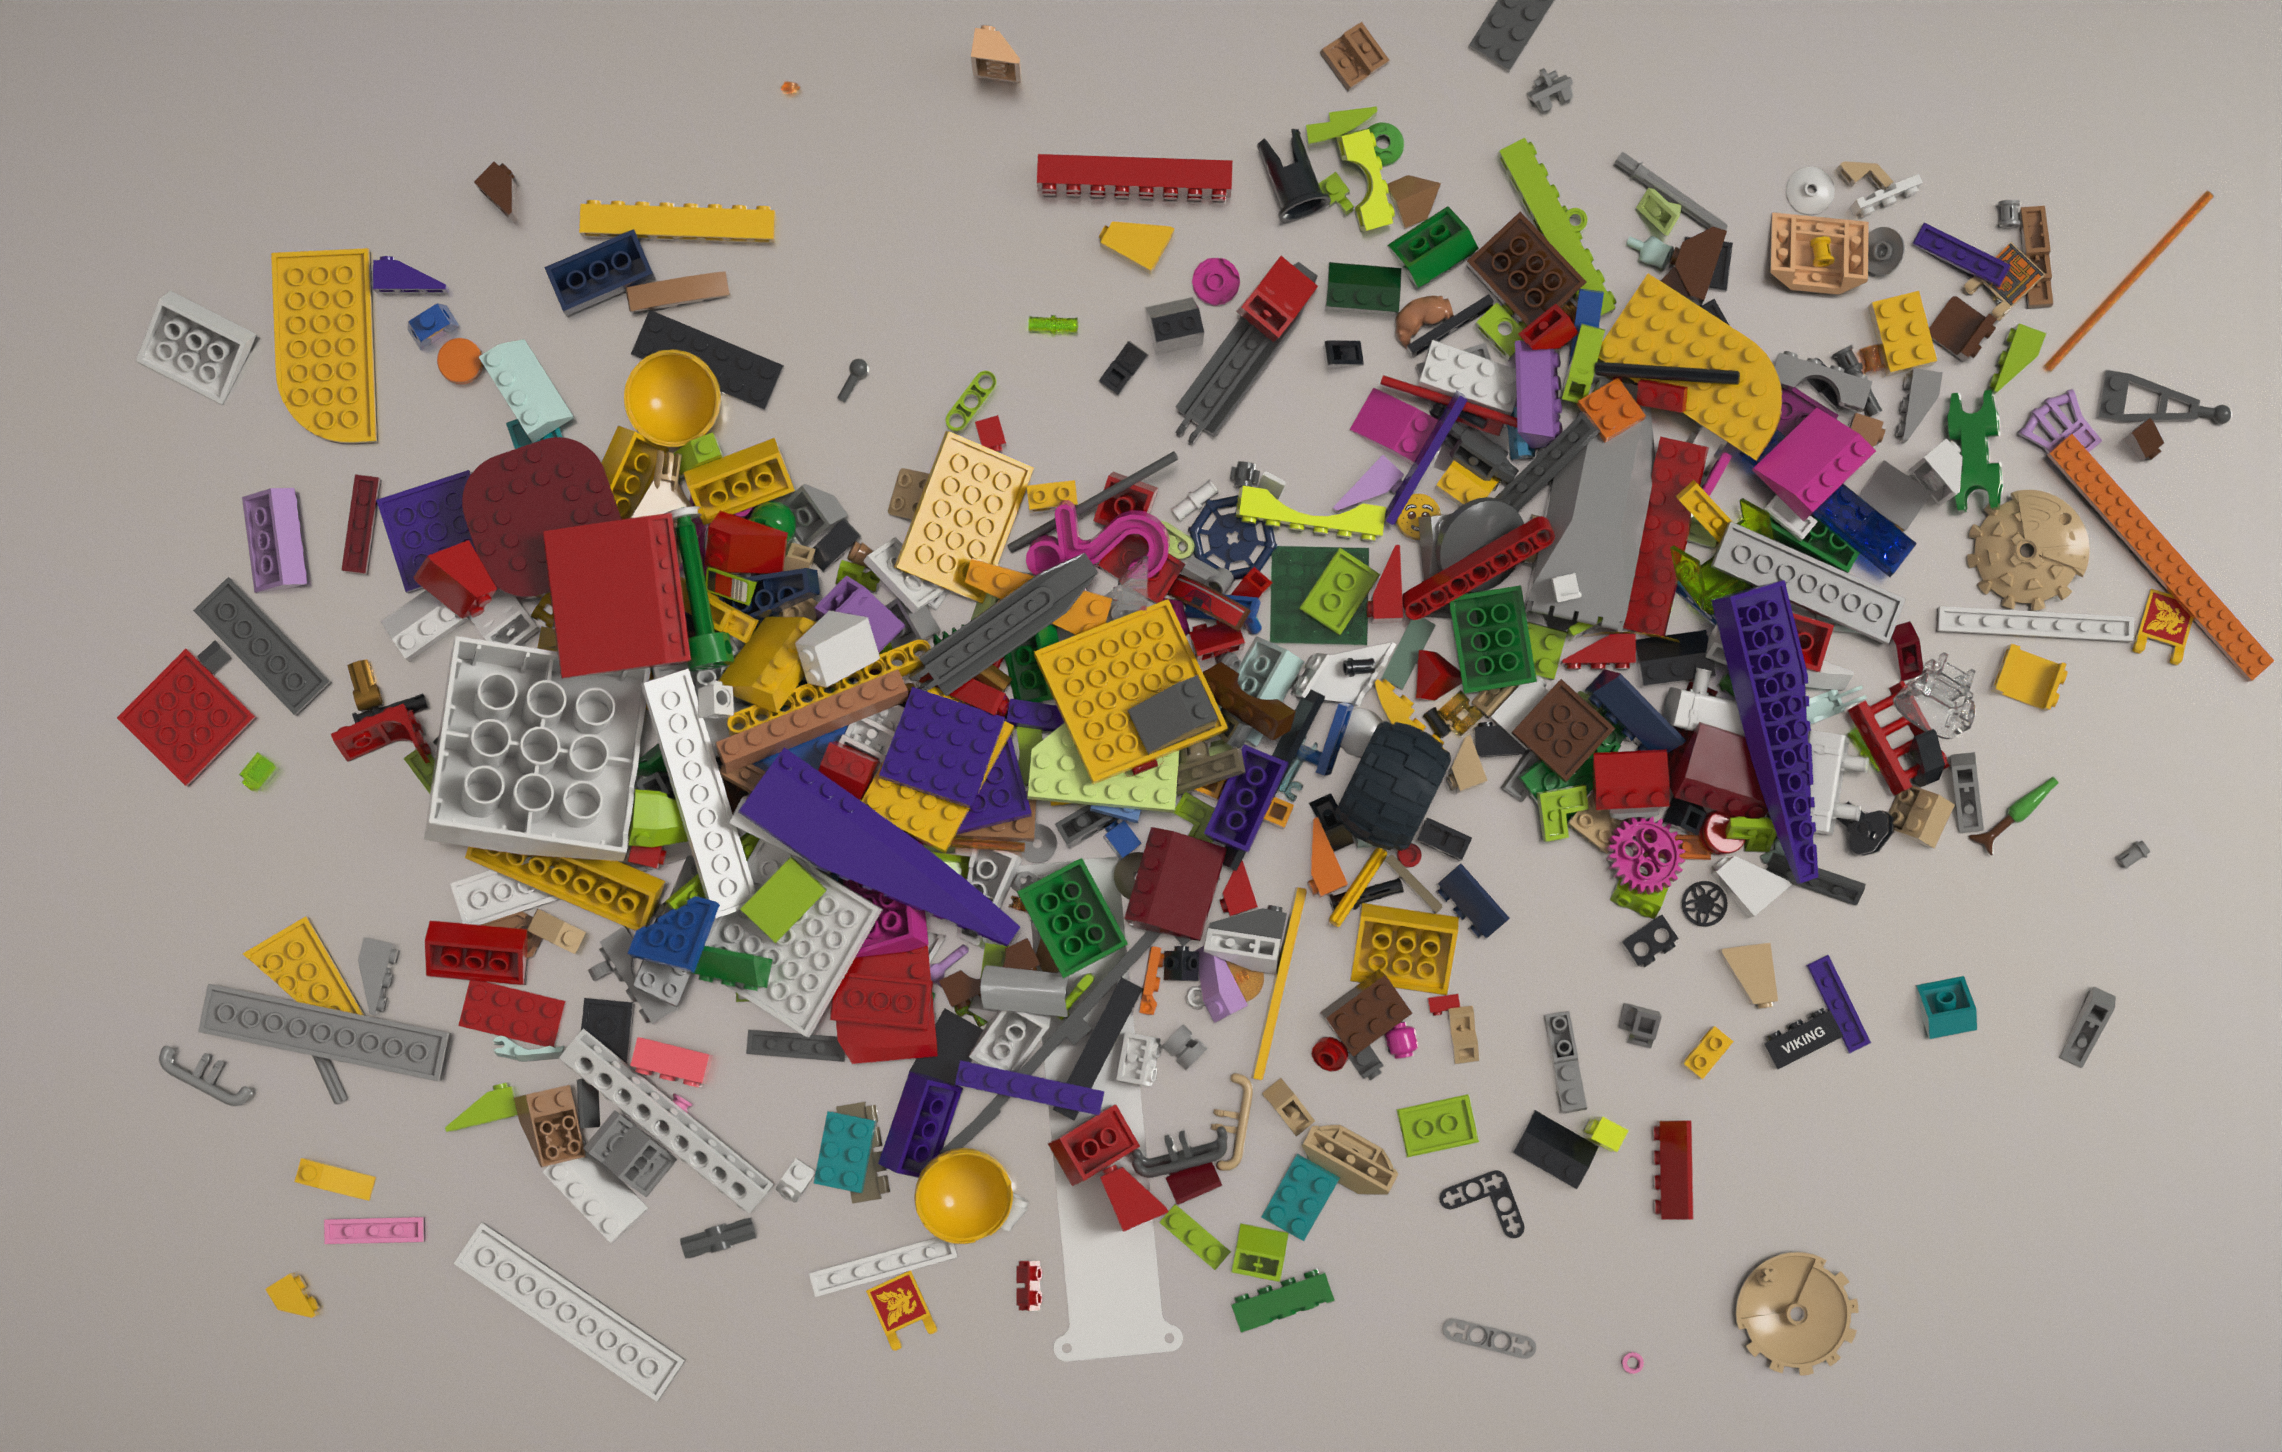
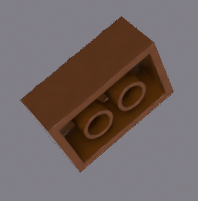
(1366, 1012)

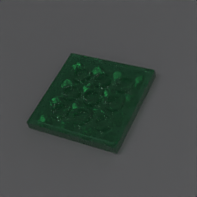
(1293, 577)

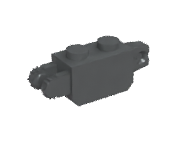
(1479, 454)

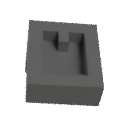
(1366, 1063)

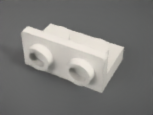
(1139, 1059)

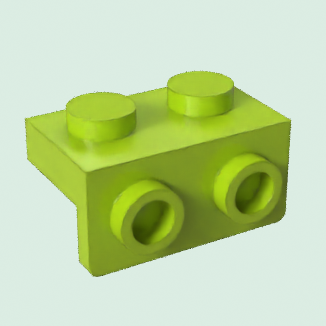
(1642, 903)

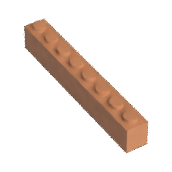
(812, 721)

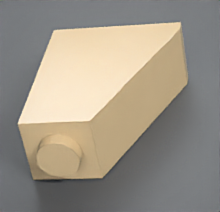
(1753, 971)

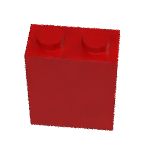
(457, 579)
(1130, 1199)

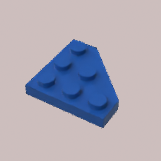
(677, 935)

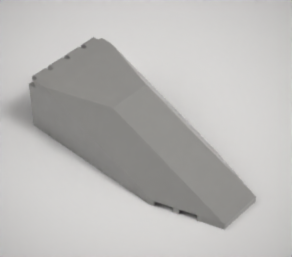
(1598, 525)

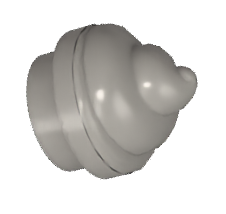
(1229, 659)

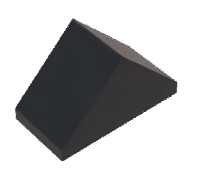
(1342, 354)

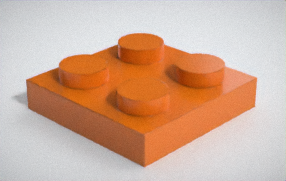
(1612, 409)

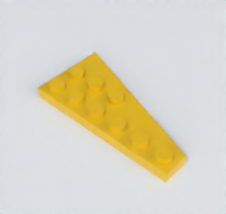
(303, 967)

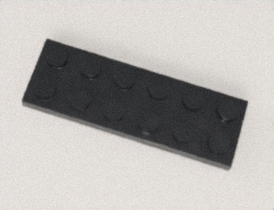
(737, 370)

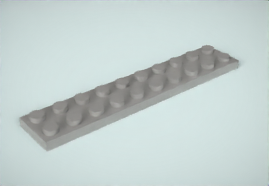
(323, 1032)

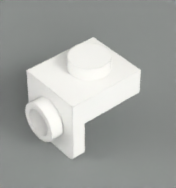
(795, 1180)

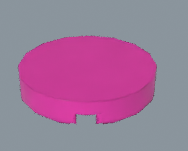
(1216, 281)

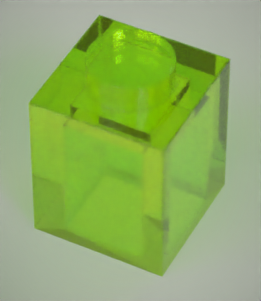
(258, 772)

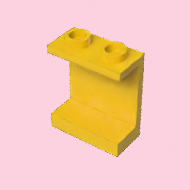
(2029, 678)

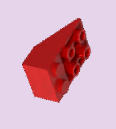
(1277, 299)

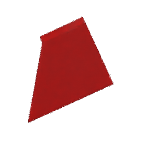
(1435, 676)

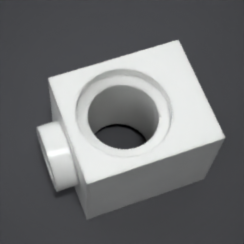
(715, 701)

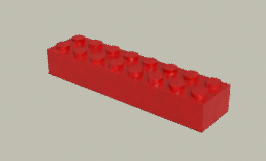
(1134, 176)

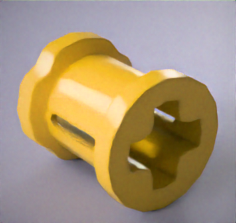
(1822, 251)

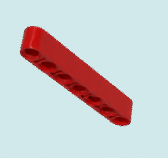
(1481, 558)

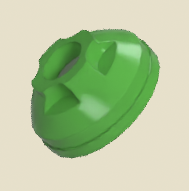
(1394, 151)

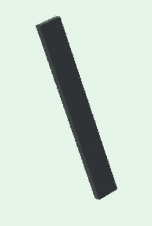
(1286, 750)

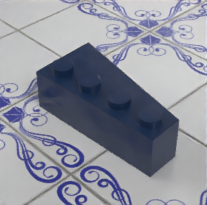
(778, 592)

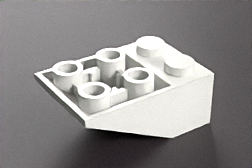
(505, 620)

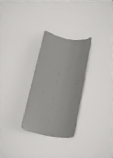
(1023, 991)

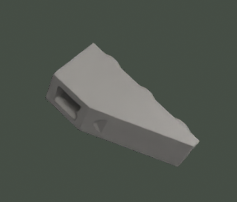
(1921, 395)
(374, 966)

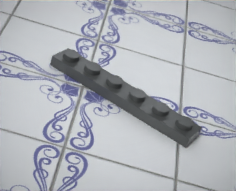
(1549, 462)

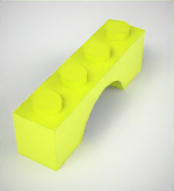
(1374, 208)

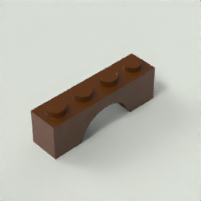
(1266, 716)
(961, 988)

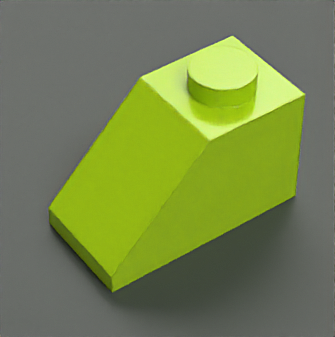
(699, 452)

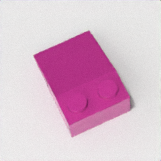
(1393, 425)

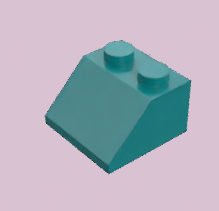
(1947, 1007)

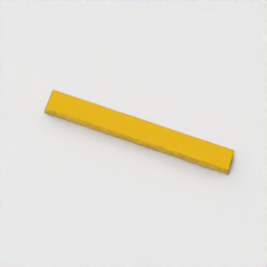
(1279, 983)

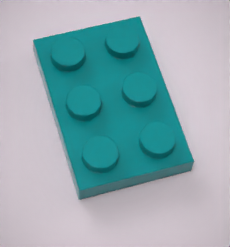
(845, 1152)
(1300, 1197)

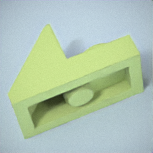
(1659, 211)

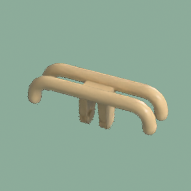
(1241, 1129)

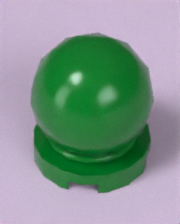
(776, 516)

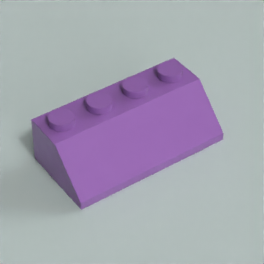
(1537, 394)

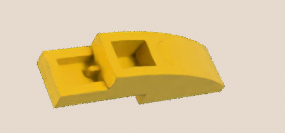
(724, 616)
(1397, 708)

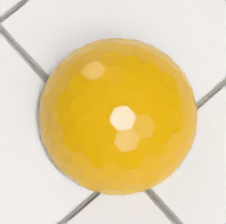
(672, 397)
(963, 1195)

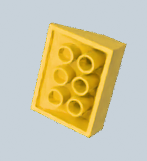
(769, 663)
(1407, 946)

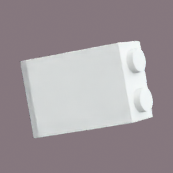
(836, 648)
(1748, 884)

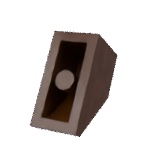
(2145, 440)

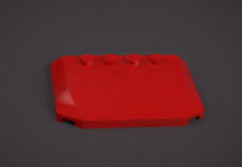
(887, 1043)

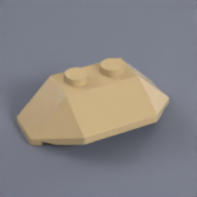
(1354, 1159)

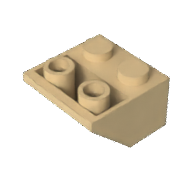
(1920, 815)

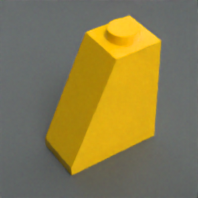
(1136, 242)

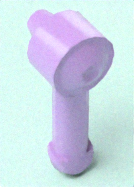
(937, 970)

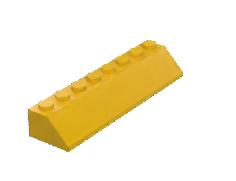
(600, 887)

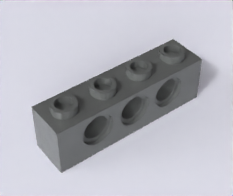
(1082, 825)

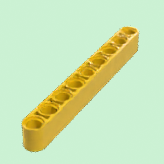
(884, 664)

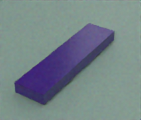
(1961, 255)
(1837, 1000)

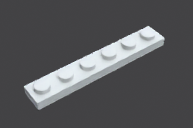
(881, 1265)

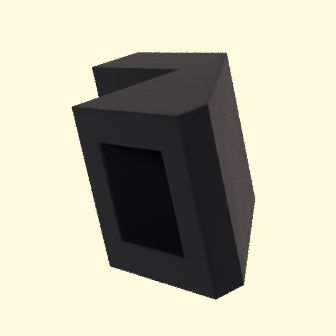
(1928, 754)

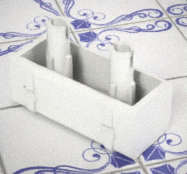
(1690, 707)
(1829, 764)

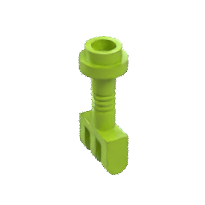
(1085, 982)

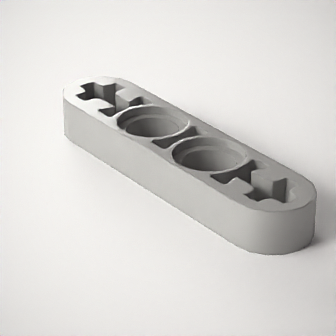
(1489, 1336)

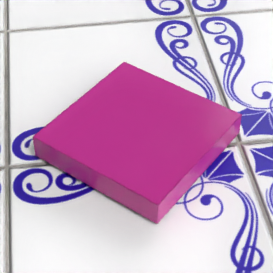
(1716, 473)

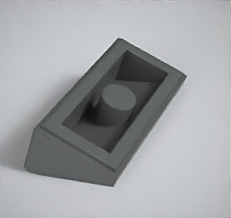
(588, 1105)

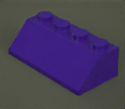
(1246, 800)
(919, 1124)

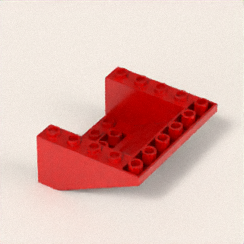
(616, 596)

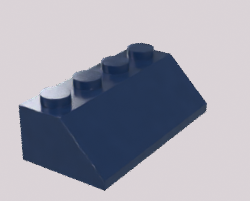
(599, 272)
(1632, 713)

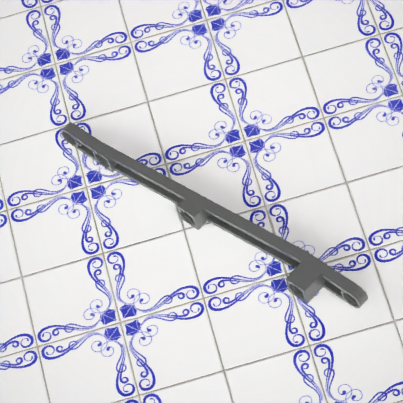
(1073, 1028)

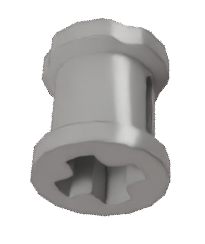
(2009, 213)

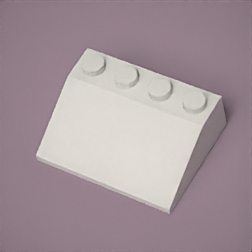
(195, 346)

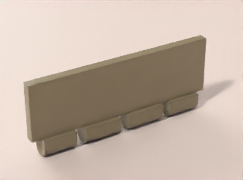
(873, 1185)

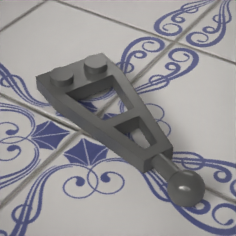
(2115, 393)

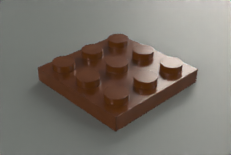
(1563, 730)

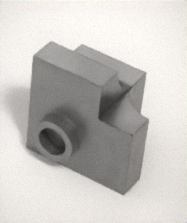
(1641, 1024)

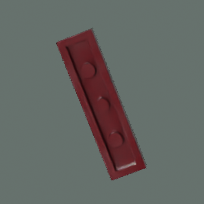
(360, 524)

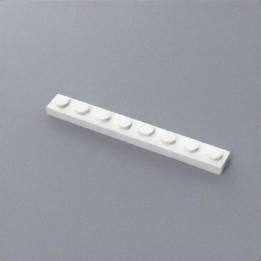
(2035, 624)

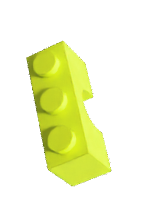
(1605, 1133)

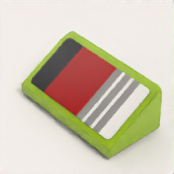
(729, 585)

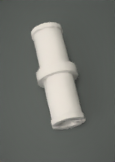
(1194, 500)

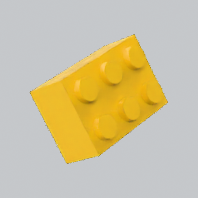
(1902, 333)

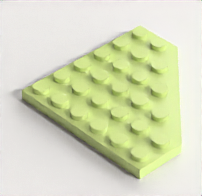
(1061, 776)

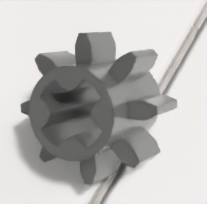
(1244, 474)

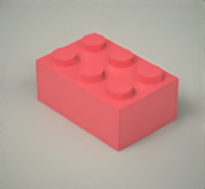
(671, 1062)

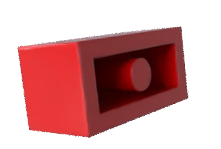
(1443, 1003)

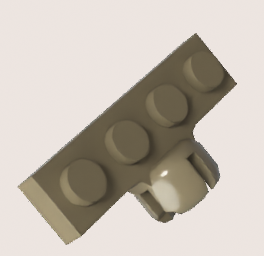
(1201, 769)

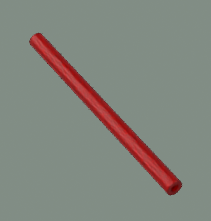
(1444, 399)

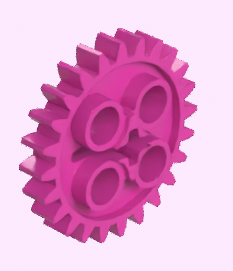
(1628, 866)

